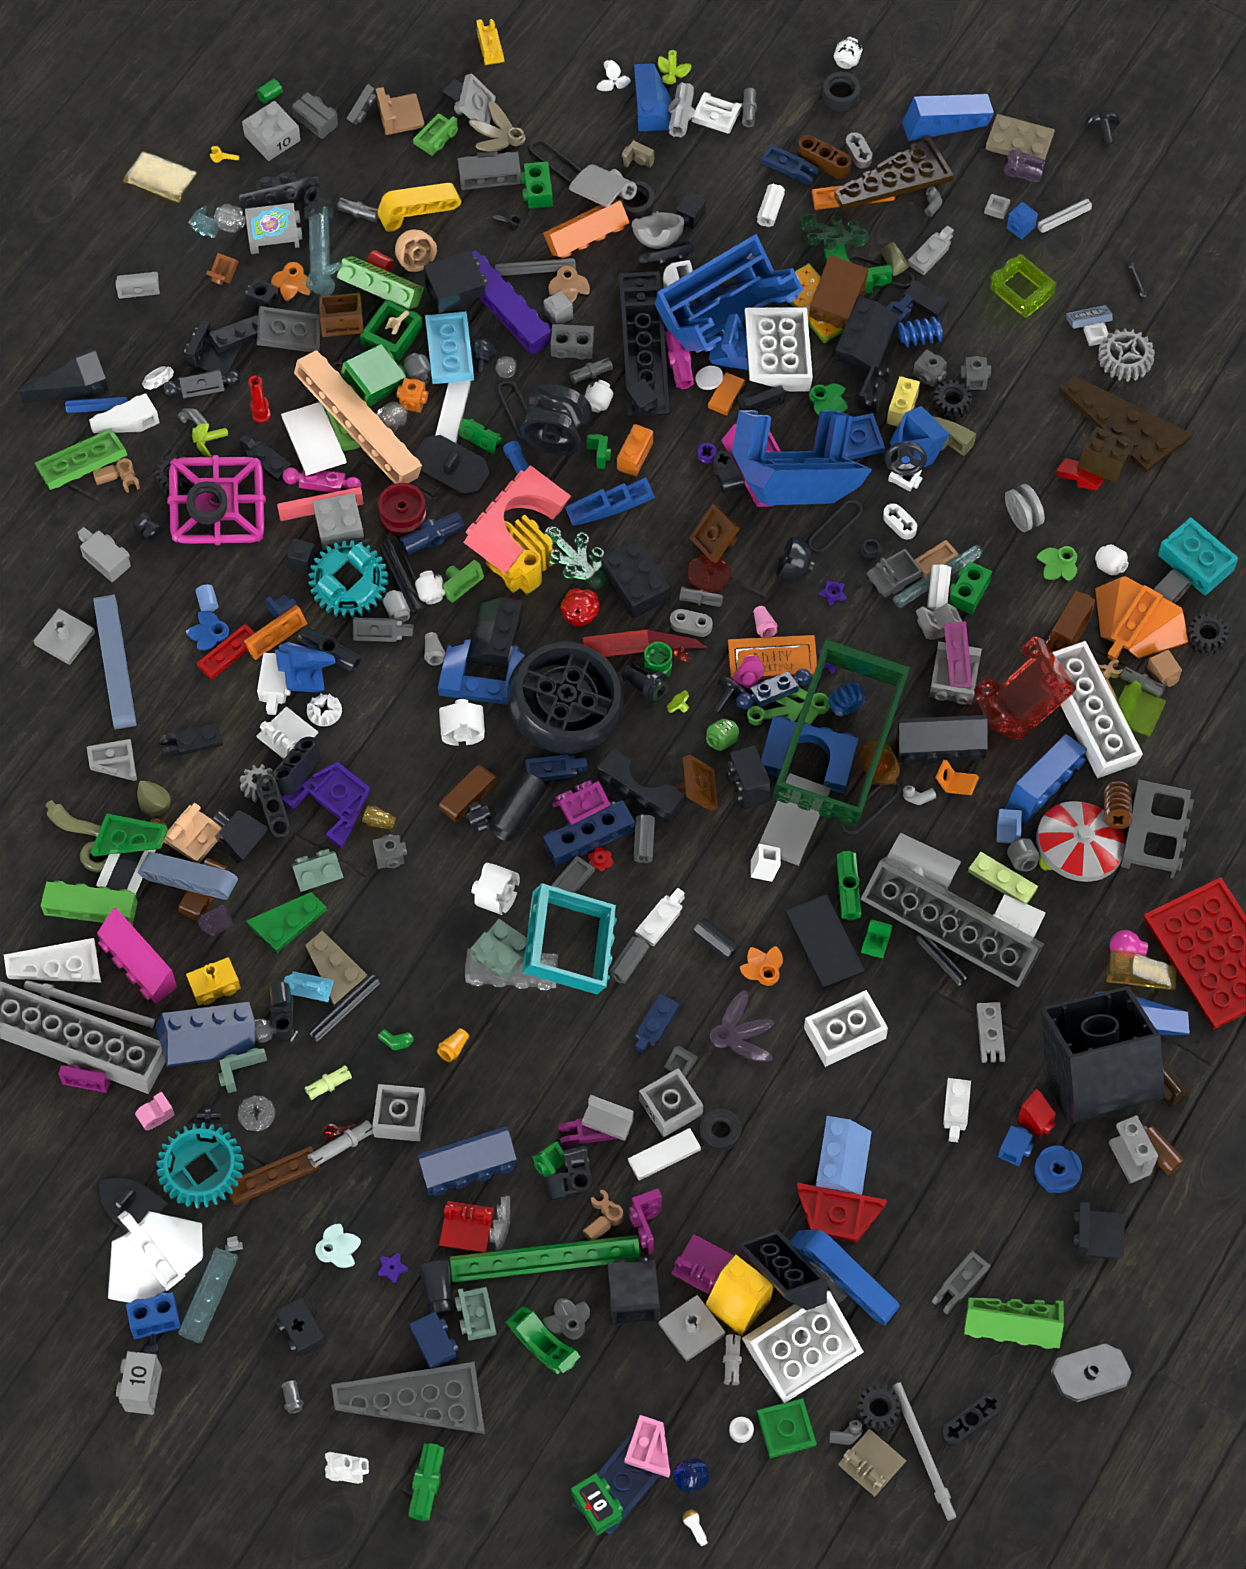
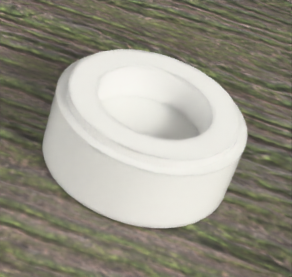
(741, 1429)

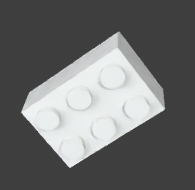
(845, 1028)

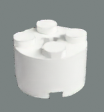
(462, 723)
(495, 888)

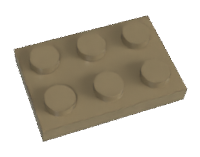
(1019, 135)

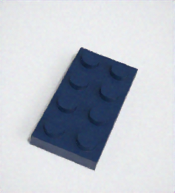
(625, 1481)

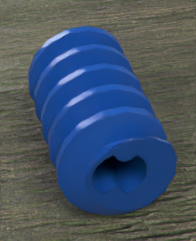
(920, 331)

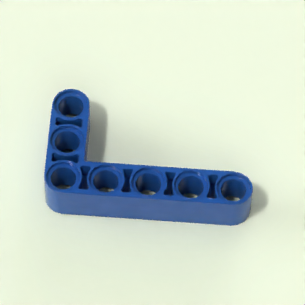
(847, 1273)

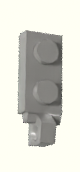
(931, 251)

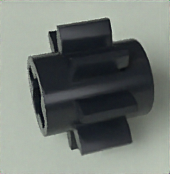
(478, 816)

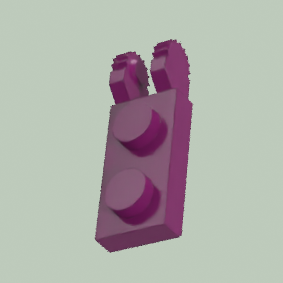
(584, 1135)

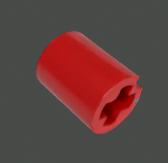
(380, 261)

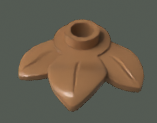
(569, 286)

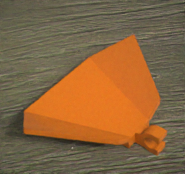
(1138, 619)

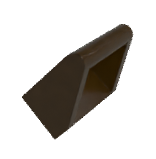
(1173, 1088)

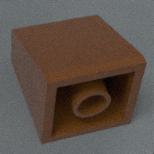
(838, 292)

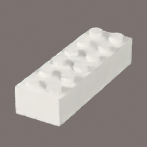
(1096, 714)

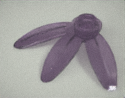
(733, 1035)

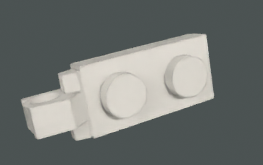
(661, 918)
(956, 1107)

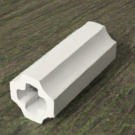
(770, 205)
(939, 586)

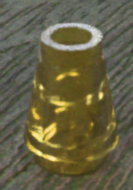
(378, 818)

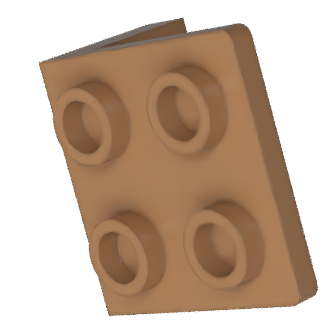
(399, 113)

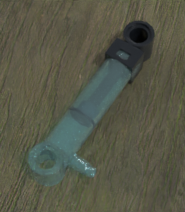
(319, 215)

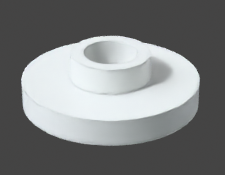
(709, 377)

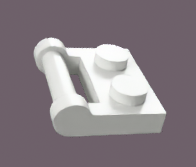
(716, 117)

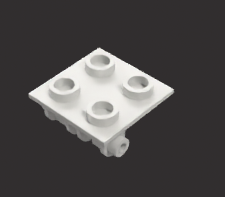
(285, 732)
(1019, 915)

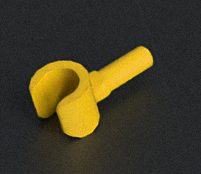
(217, 155)

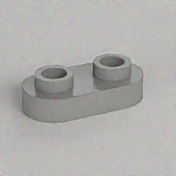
(690, 624)

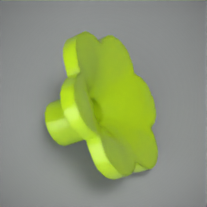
(678, 702)

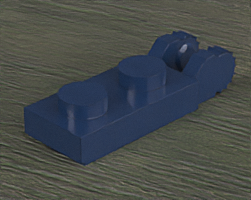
(789, 164)

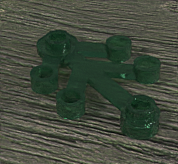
(855, 235)
(593, 575)

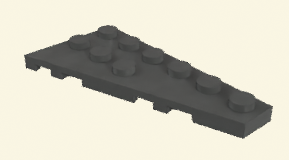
(429, 1397)

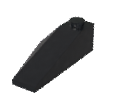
(76, 379)

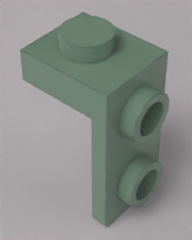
(235, 1061)

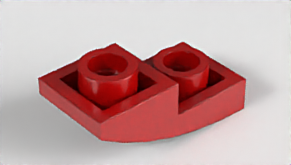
(1087, 480)

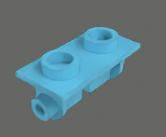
(309, 986)

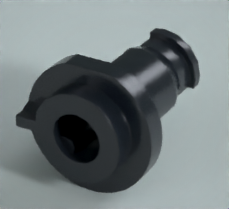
(652, 686)

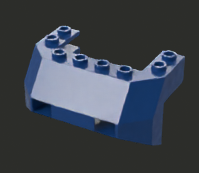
(710, 305)
(798, 476)

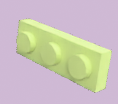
(1002, 878)

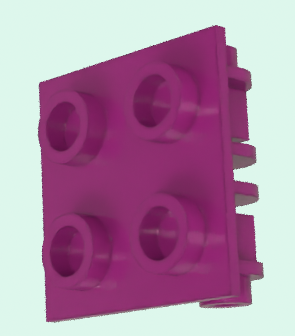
(701, 1264)

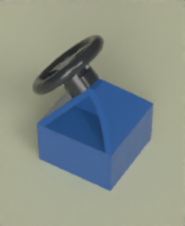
(916, 442)

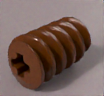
(1117, 805)

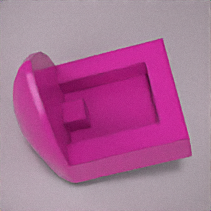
(749, 671)

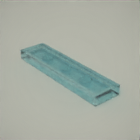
(208, 1295)

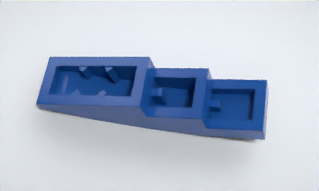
(605, 504)

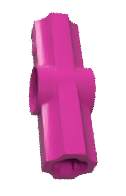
(679, 362)

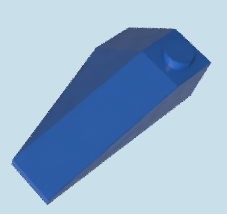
(651, 99)

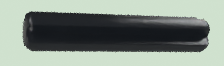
(942, 959)

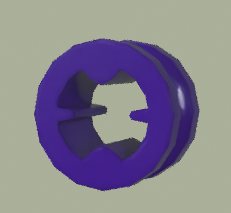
(706, 446)

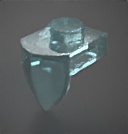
(203, 224)

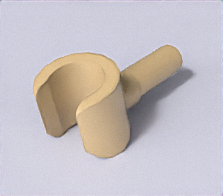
(395, 322)

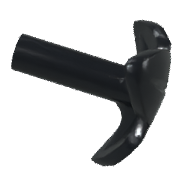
(1104, 118)
(732, 688)

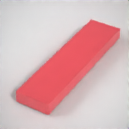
(304, 507)

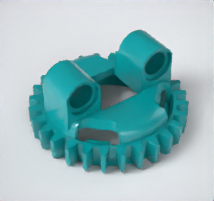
(362, 592)
(187, 1148)

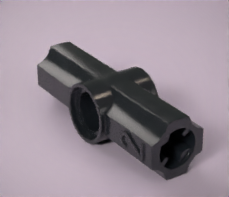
(343, 657)

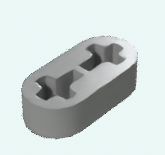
(862, 149)

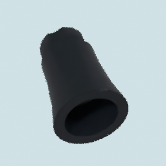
(437, 1286)

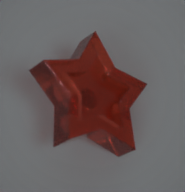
(680, 654)

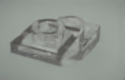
(499, 1232)

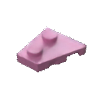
(649, 1447)

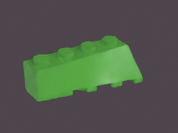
(1015, 1321)

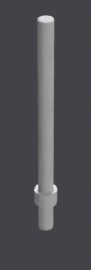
(49, 991)
(941, 1494)

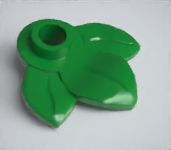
(831, 398)

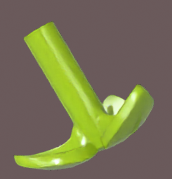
(669, 67)
(201, 435)

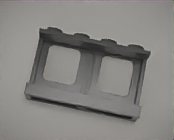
(1144, 822)

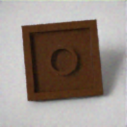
(715, 533)
(699, 783)

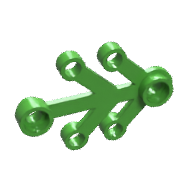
(790, 708)

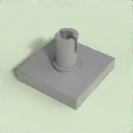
(474, 100)
(64, 636)
(691, 1328)

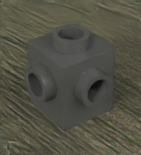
(930, 368)
(976, 372)
(389, 851)

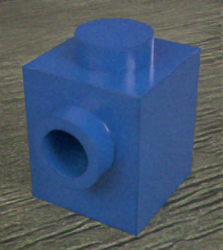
(1022, 220)
(1016, 1145)

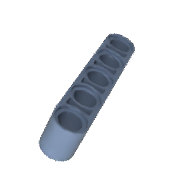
(188, 875)

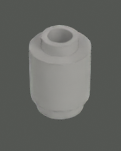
(396, 606)

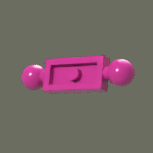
(321, 481)

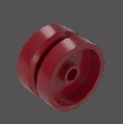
(402, 509)

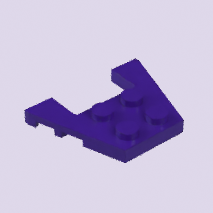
(337, 792)

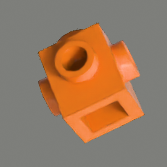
(412, 394)

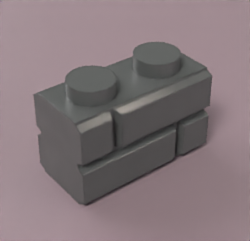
(315, 115)

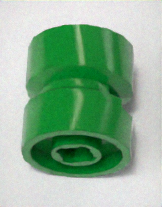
(658, 658)

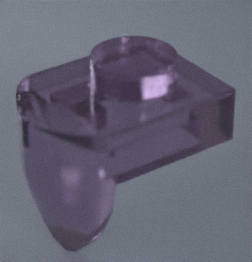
(215, 921)

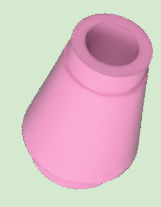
(764, 622)

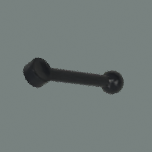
(1143, 294)

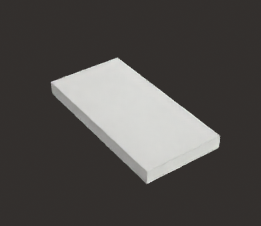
(313, 438)

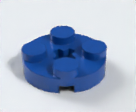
(1064, 1158)

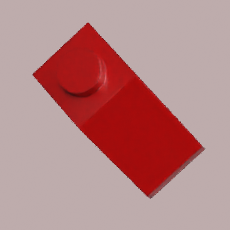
(1037, 1115)

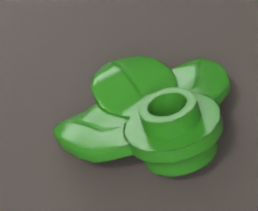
(1058, 566)

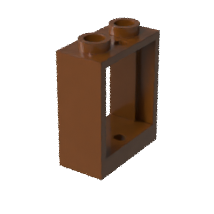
(348, 310)
(1072, 622)

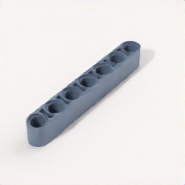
(114, 662)

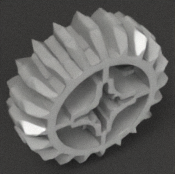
(1128, 362)

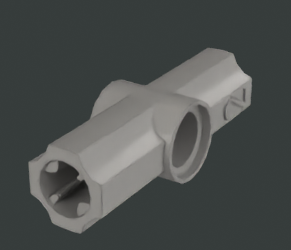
(681, 110)

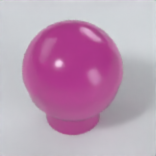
(1128, 942)

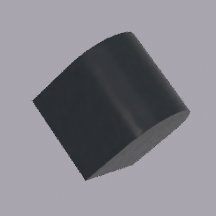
(1102, 1055)

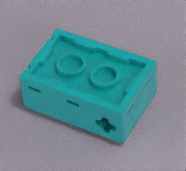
(1198, 556)

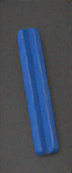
(93, 404)

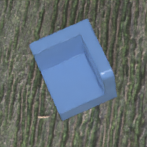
(1008, 825)

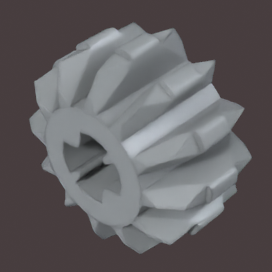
(249, 780)

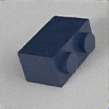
(433, 1341)

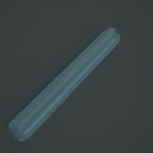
(923, 584)

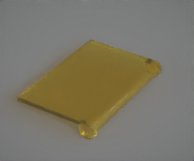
(160, 176)

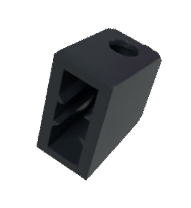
(238, 833)

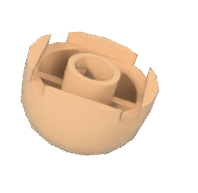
(415, 250)

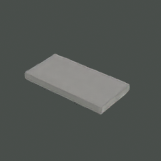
(791, 826)

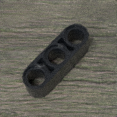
(297, 765)
(272, 817)

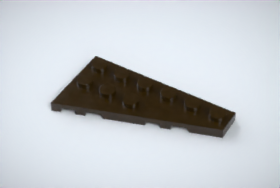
(1153, 435)

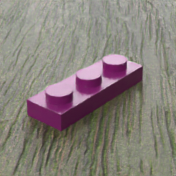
(958, 654)

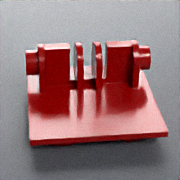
(466, 1226)

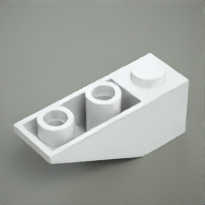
(129, 417)

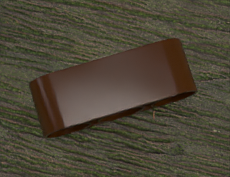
(824, 157)
(468, 791)
(195, 904)

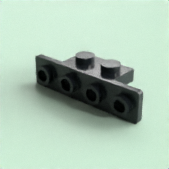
(277, 190)

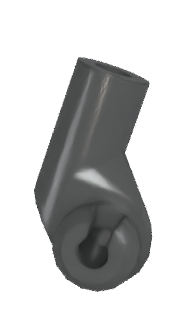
(935, 201)
(191, 414)
(849, 1435)

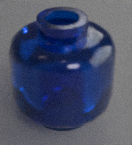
(691, 1475)

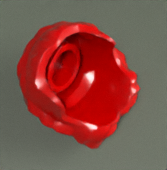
(583, 600)

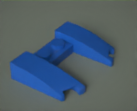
(457, 685)

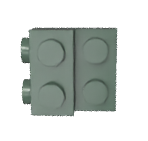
(500, 950)

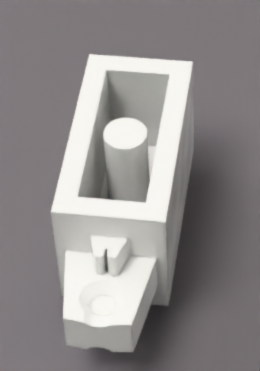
(271, 684)

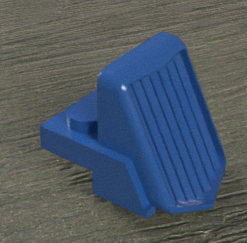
(732, 348)
(302, 666)

